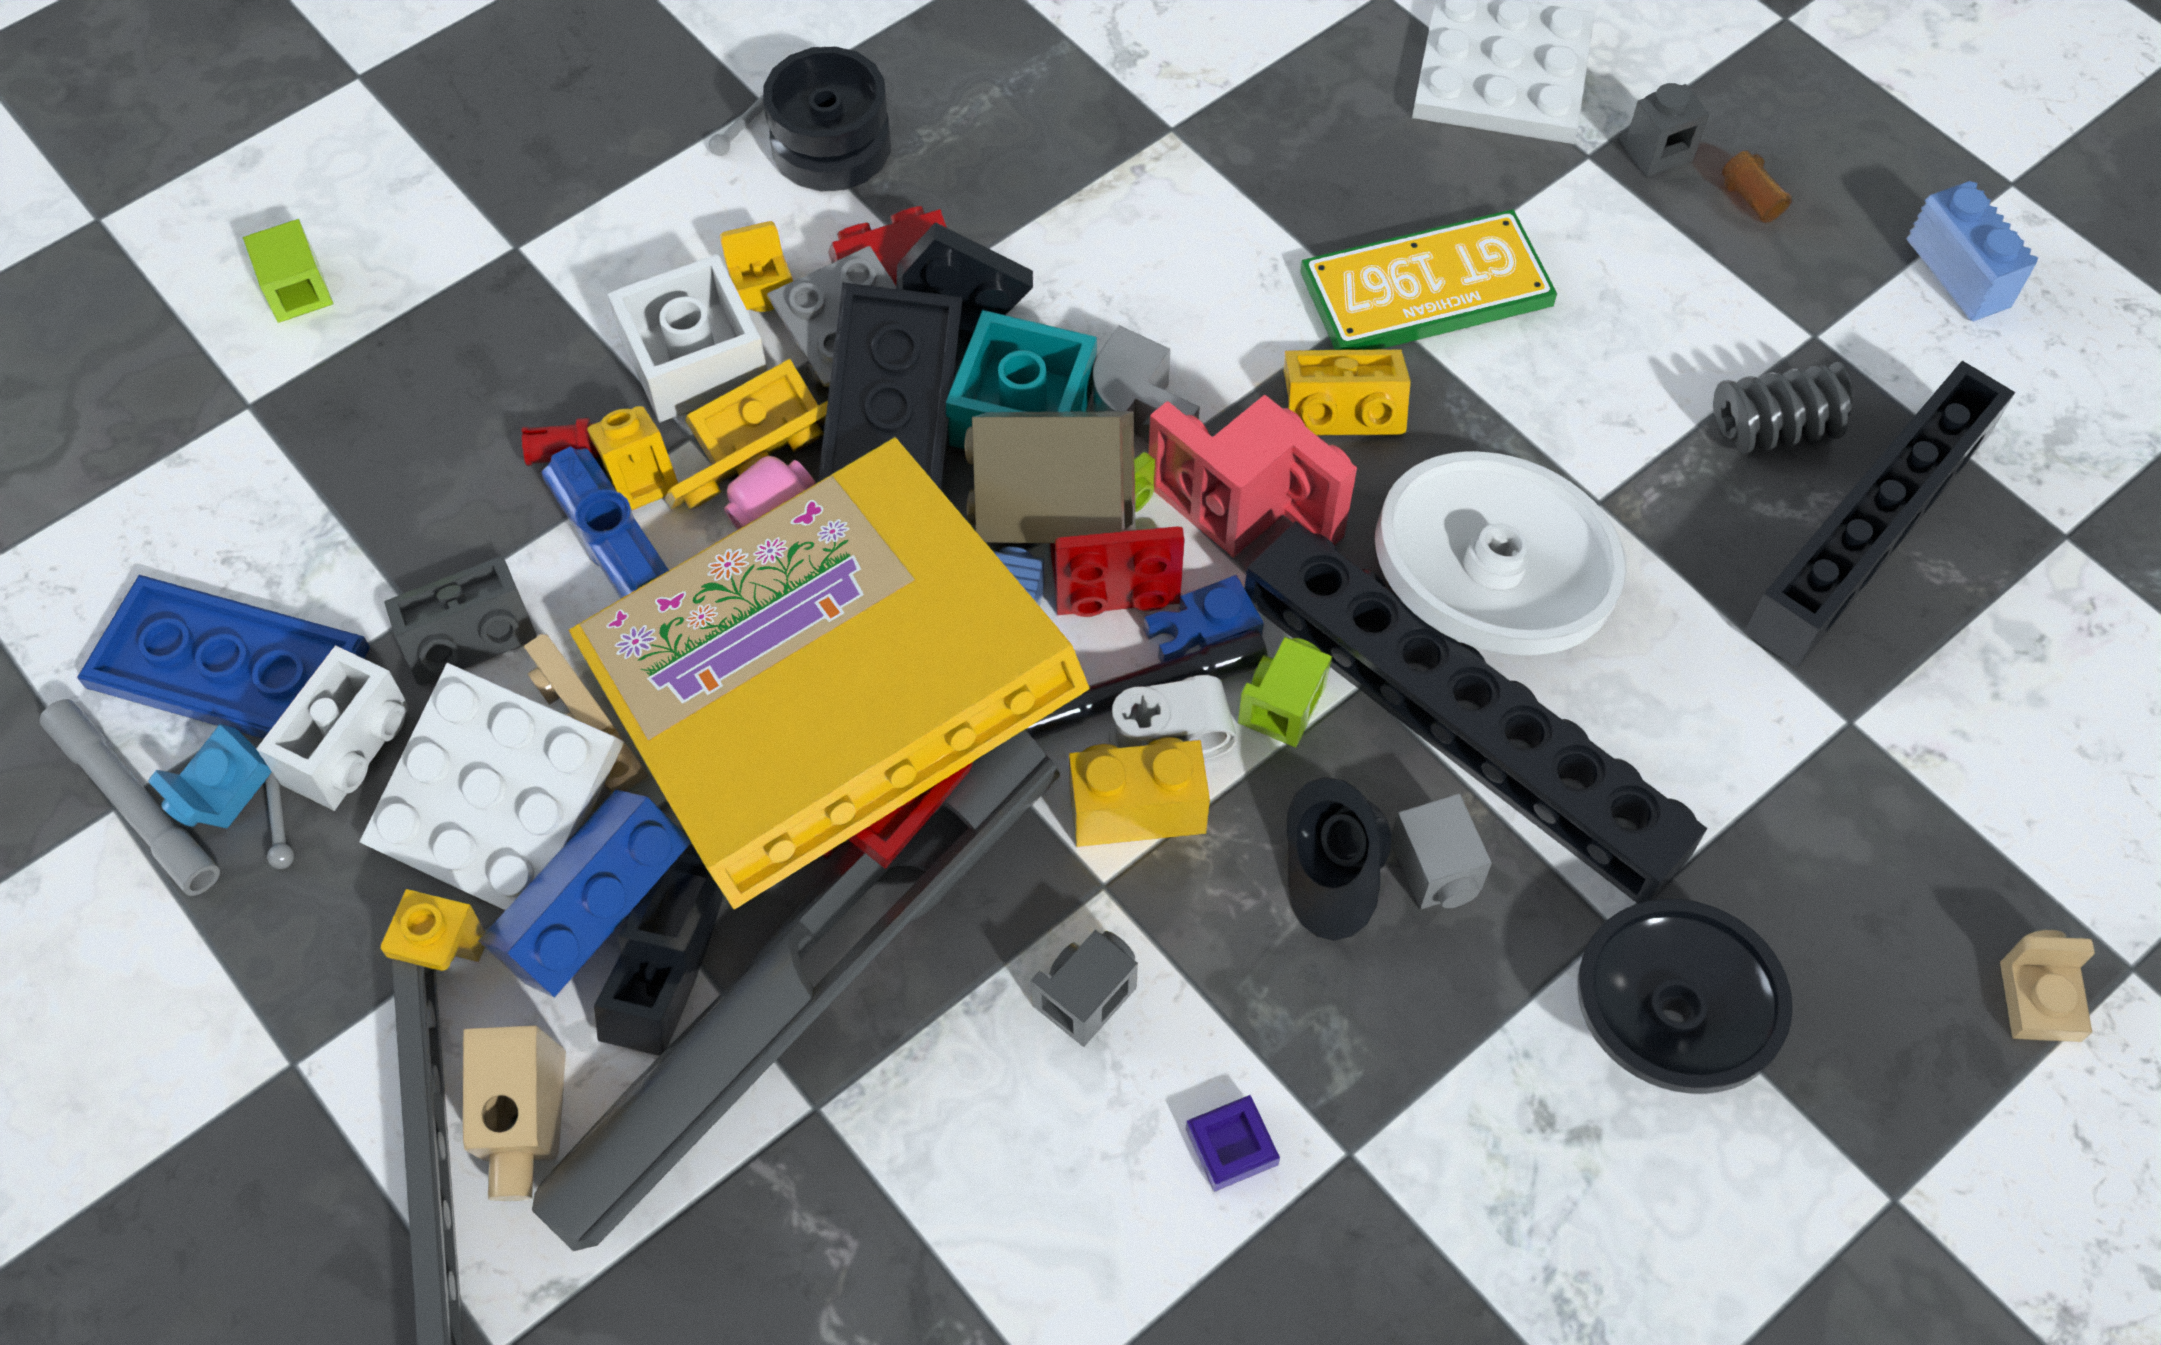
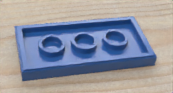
(209, 656)

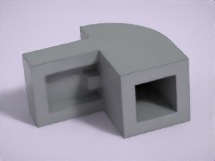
(1133, 377)

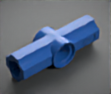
(595, 506)

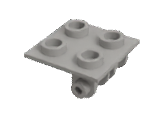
(812, 307)

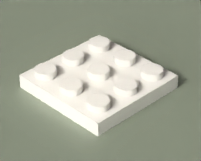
(1505, 67)
(489, 788)

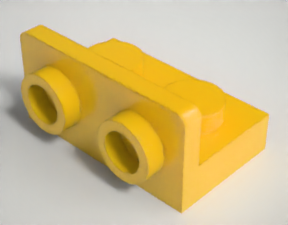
(1348, 390)

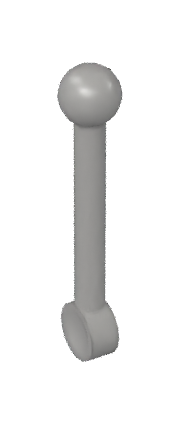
(720, 144)
(279, 855)

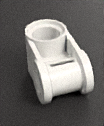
(1179, 710)

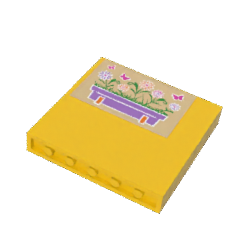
(825, 668)

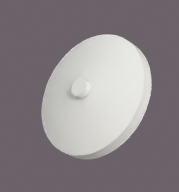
(1500, 553)

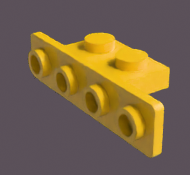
(747, 426)

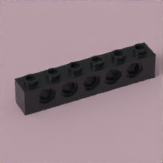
(1878, 514)

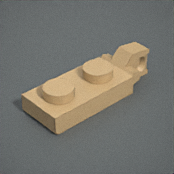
(558, 680)

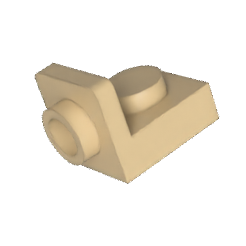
(2047, 987)

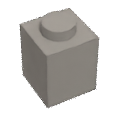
(1441, 853)

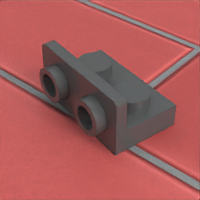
(460, 620)

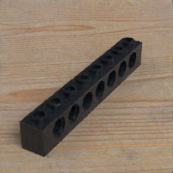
(1475, 739)

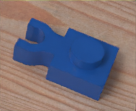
(1205, 618)

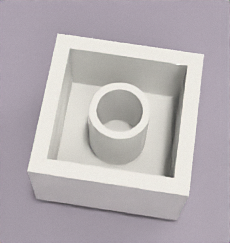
(687, 336)

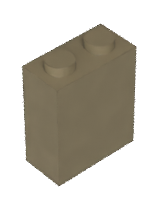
(1051, 475)

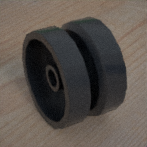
(827, 118)

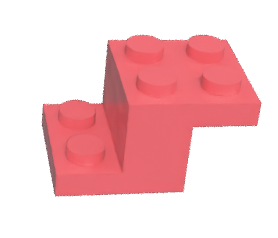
(1250, 474)

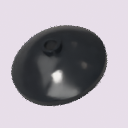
(1703, 968)

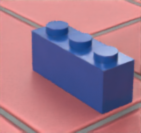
(585, 891)

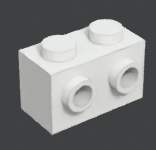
(334, 728)

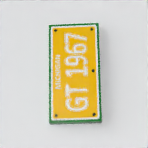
(1428, 283)

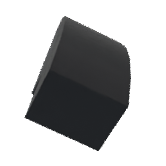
(659, 958)

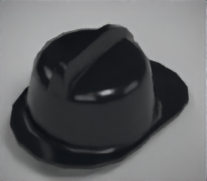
(1335, 857)

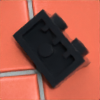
(962, 268)

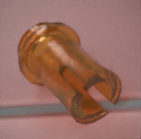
(1756, 185)

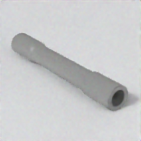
(168, 843)

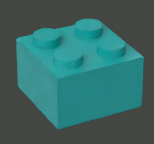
(1020, 369)

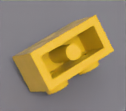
(1138, 792)

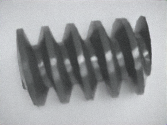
(1784, 407)

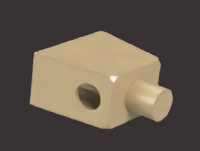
(505, 1077)

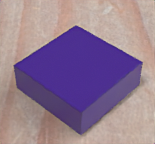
(1232, 1143)

